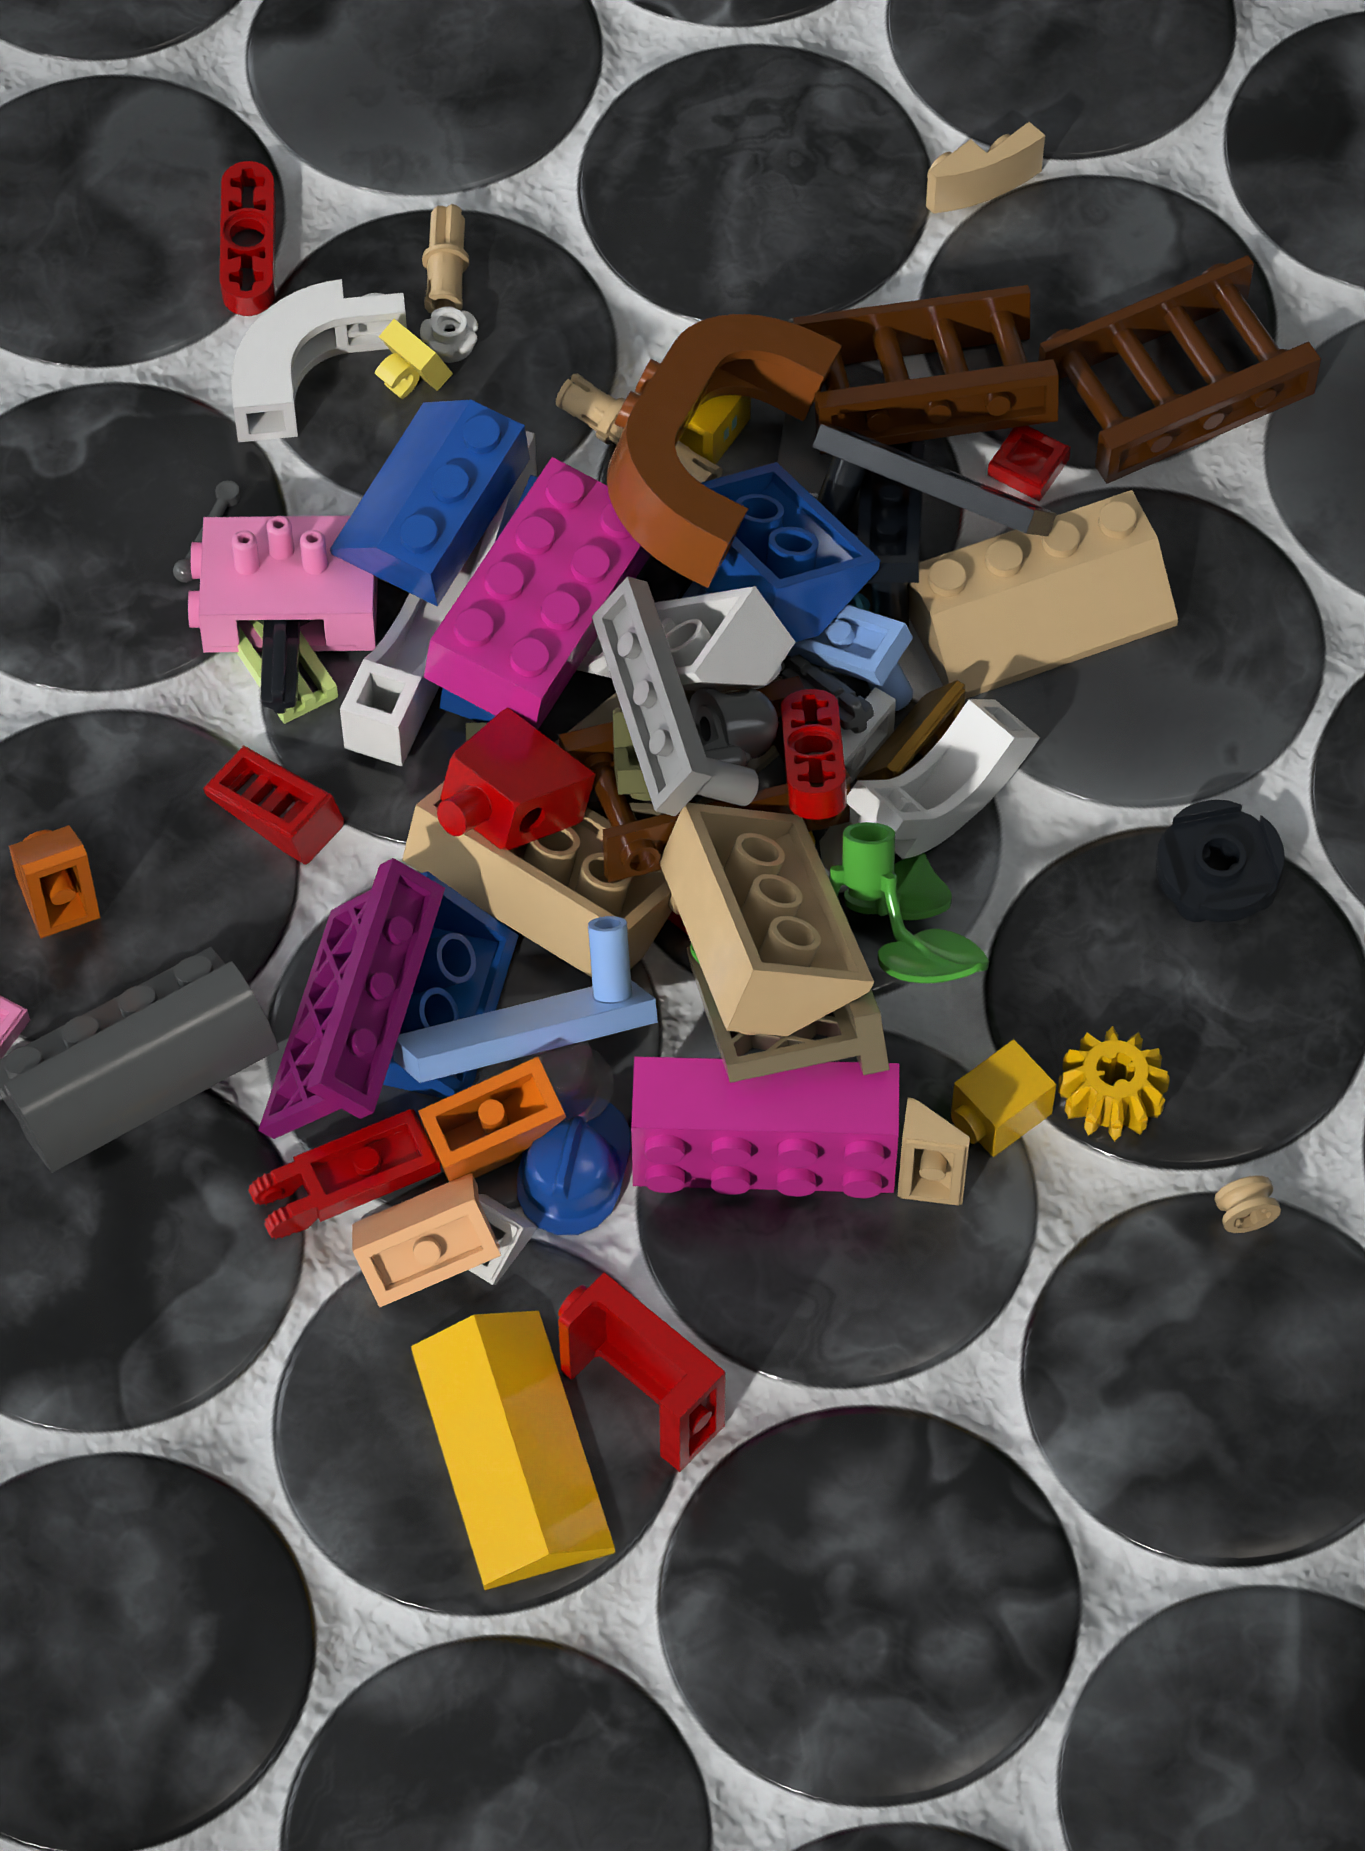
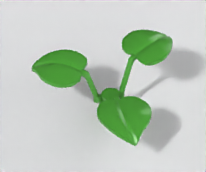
(906, 893)

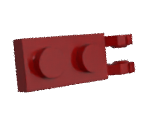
(347, 1173)

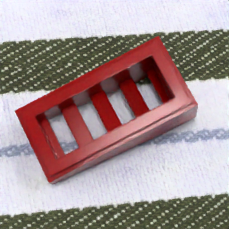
(302, 829)

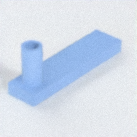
(857, 646)
(541, 1025)

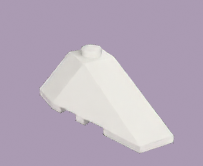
(717, 641)

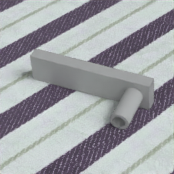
(658, 707)

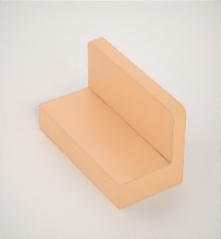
(424, 1240)

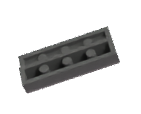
(134, 1057)

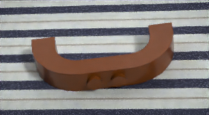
(716, 357)

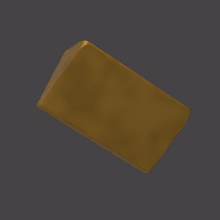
(916, 733)

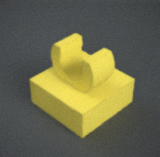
(409, 362)

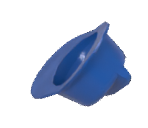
(575, 1173)

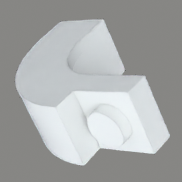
(293, 340)
(950, 781)

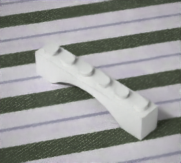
(390, 688)

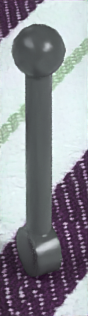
(227, 495)

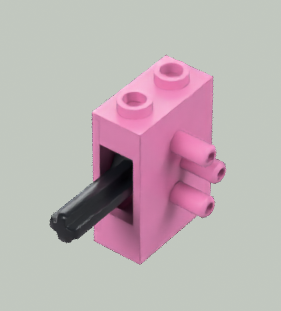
(287, 581)

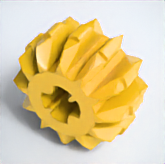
(1136, 1089)

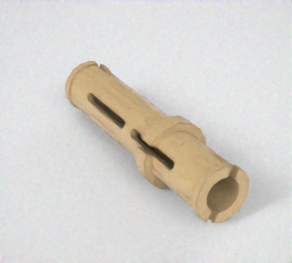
(600, 413)

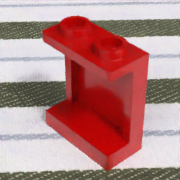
(650, 1354)

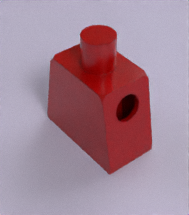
(513, 785)

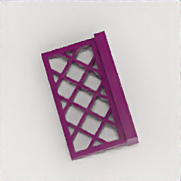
(354, 1001)

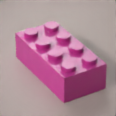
(533, 598)
(769, 1132)

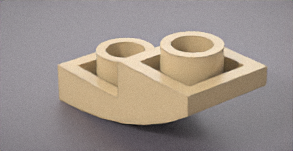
(977, 176)

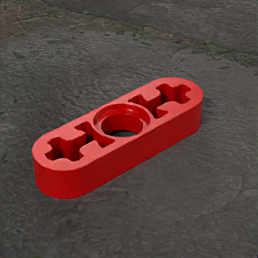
(260, 256)
(803, 769)

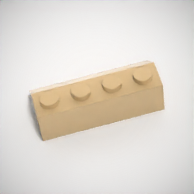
(1042, 600)
(544, 886)
(762, 918)

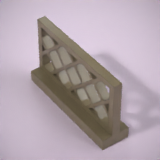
(851, 1032)

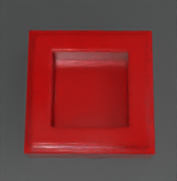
(1029, 461)

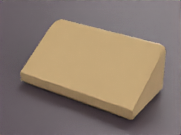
(932, 1157)

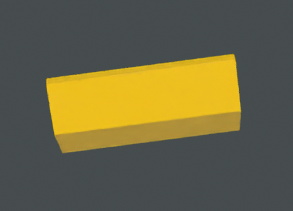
(511, 1447)

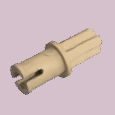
(445, 258)

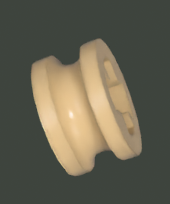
(1247, 1204)

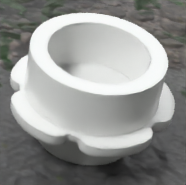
(450, 345)

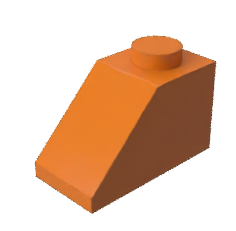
(55, 880)
(492, 1120)

